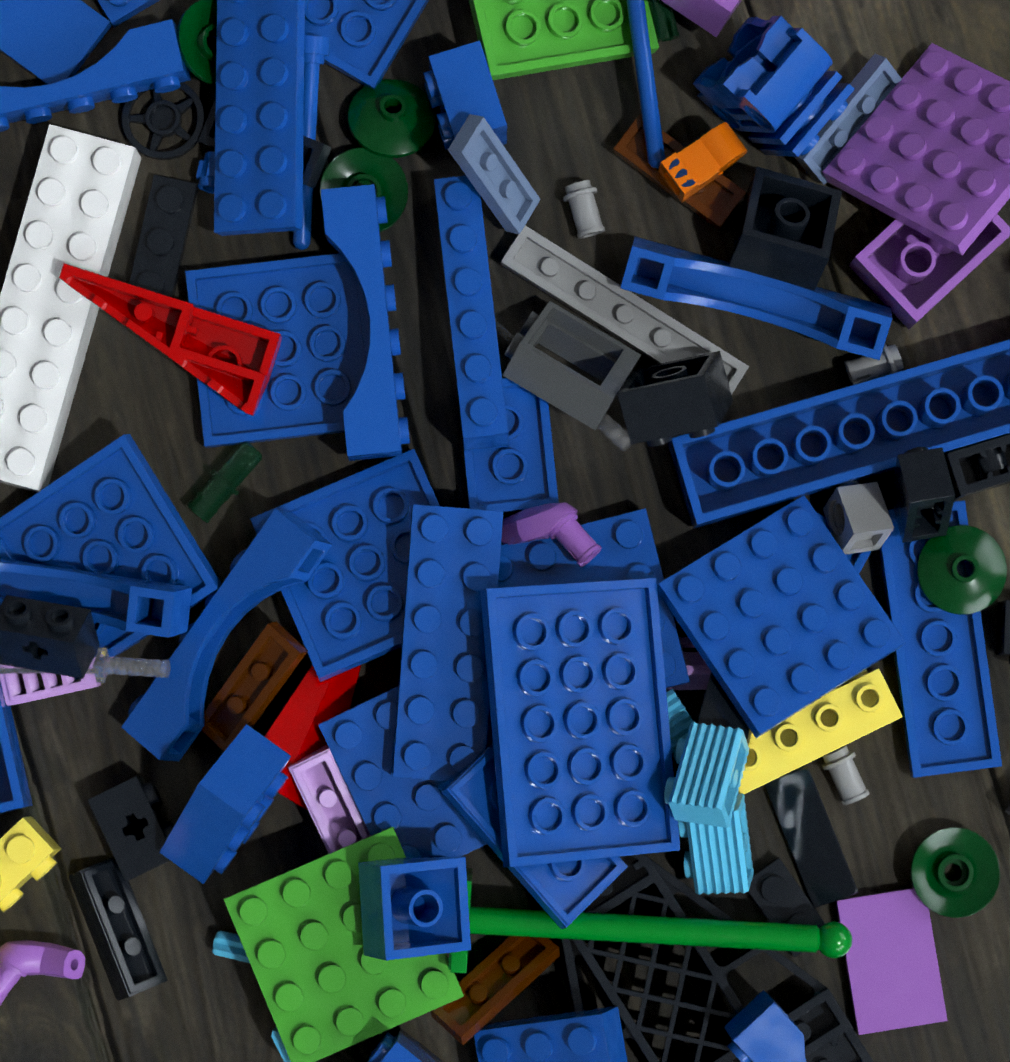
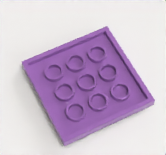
(934, 150)

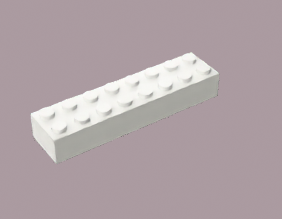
(45, 323)

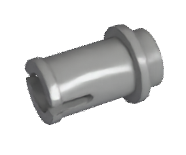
(584, 208)
(866, 368)
(845, 775)

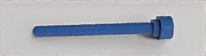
(314, 54)
(646, 82)

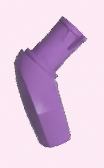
(551, 522)
(37, 958)

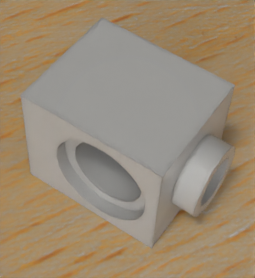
(858, 517)

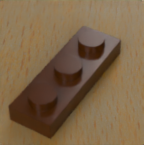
(712, 202)
(252, 684)
(495, 984)

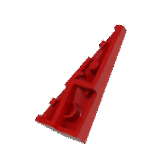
(217, 350)
(297, 725)

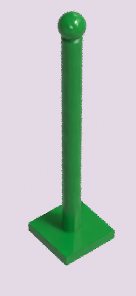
(830, 939)

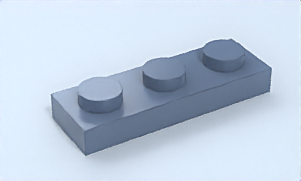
(871, 88)
(494, 174)

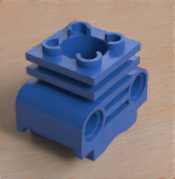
(775, 87)

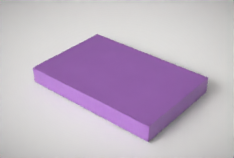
(891, 961)

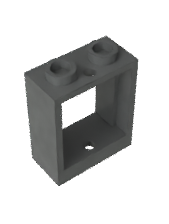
(579, 345)

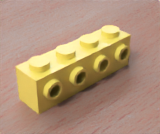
(820, 728)
(24, 854)

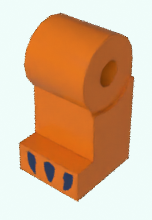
(702, 161)

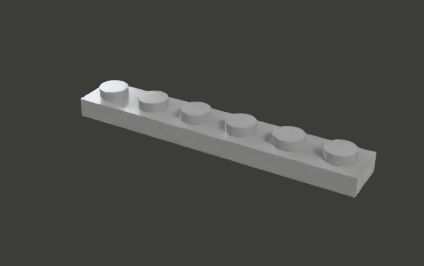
(609, 306)

